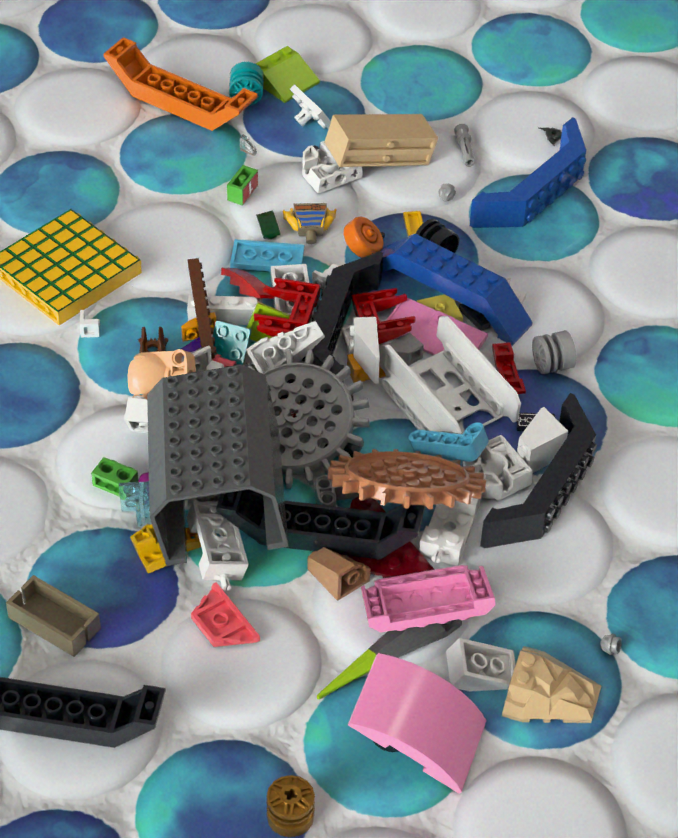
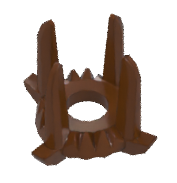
(145, 344)

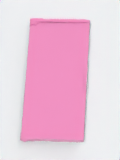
(426, 326)

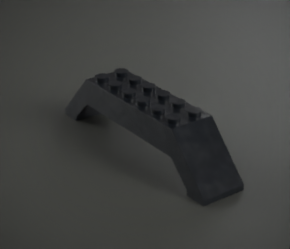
(345, 280)
(553, 489)
(319, 526)
(78, 713)

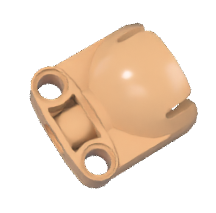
(151, 367)

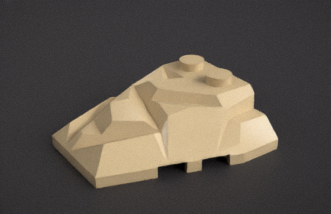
(549, 690)

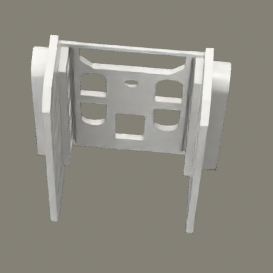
(436, 409)

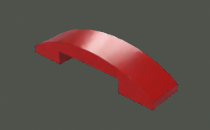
(506, 366)

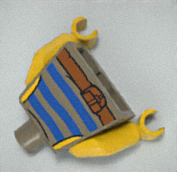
(310, 219)

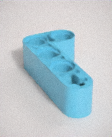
(451, 445)

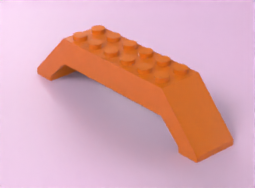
(172, 91)

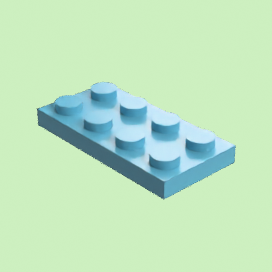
(263, 255)

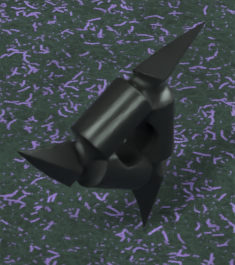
(552, 134)

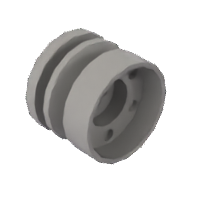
(554, 352)

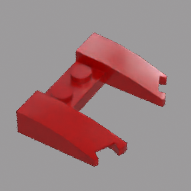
(304, 296)
(372, 302)

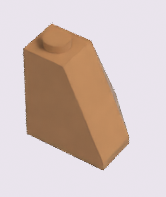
(337, 572)

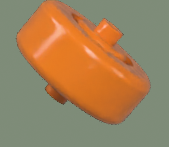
(363, 237)

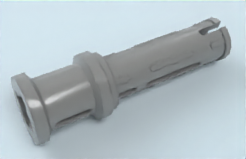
(468, 157)

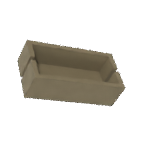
(53, 615)

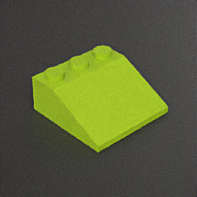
(283, 71)

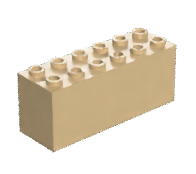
(380, 140)

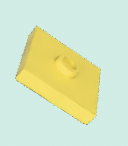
(443, 304)

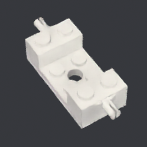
(448, 545)
(222, 556)

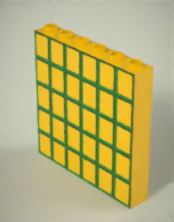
(66, 266)

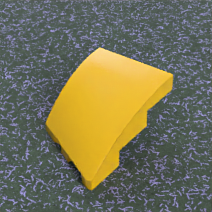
(148, 548)

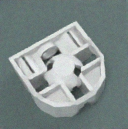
(323, 176)
(497, 458)

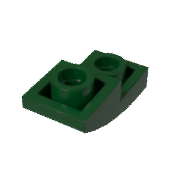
(268, 225)

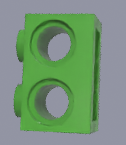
(110, 473)

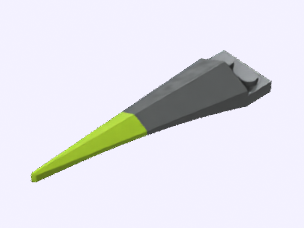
(394, 644)

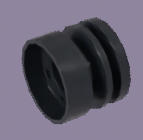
(439, 234)

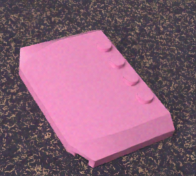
(427, 598)

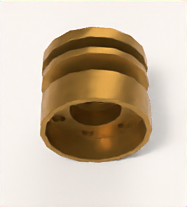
(290, 806)

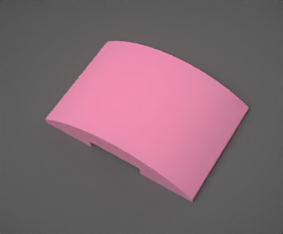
(420, 718)

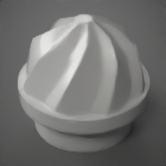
(447, 192)
(611, 644)

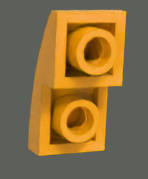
(190, 328)

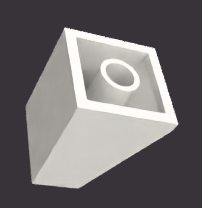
(541, 440)

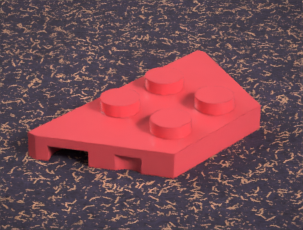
(222, 620)

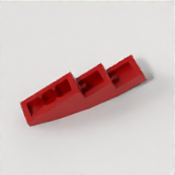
(248, 283)

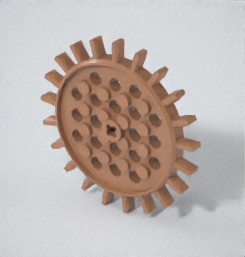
(406, 478)

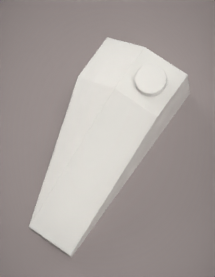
(298, 341)

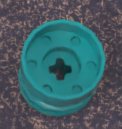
(247, 76)

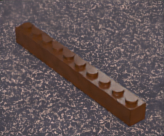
(201, 304)

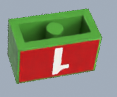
(242, 185)

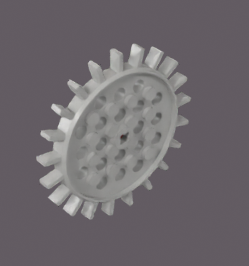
(336, 399)

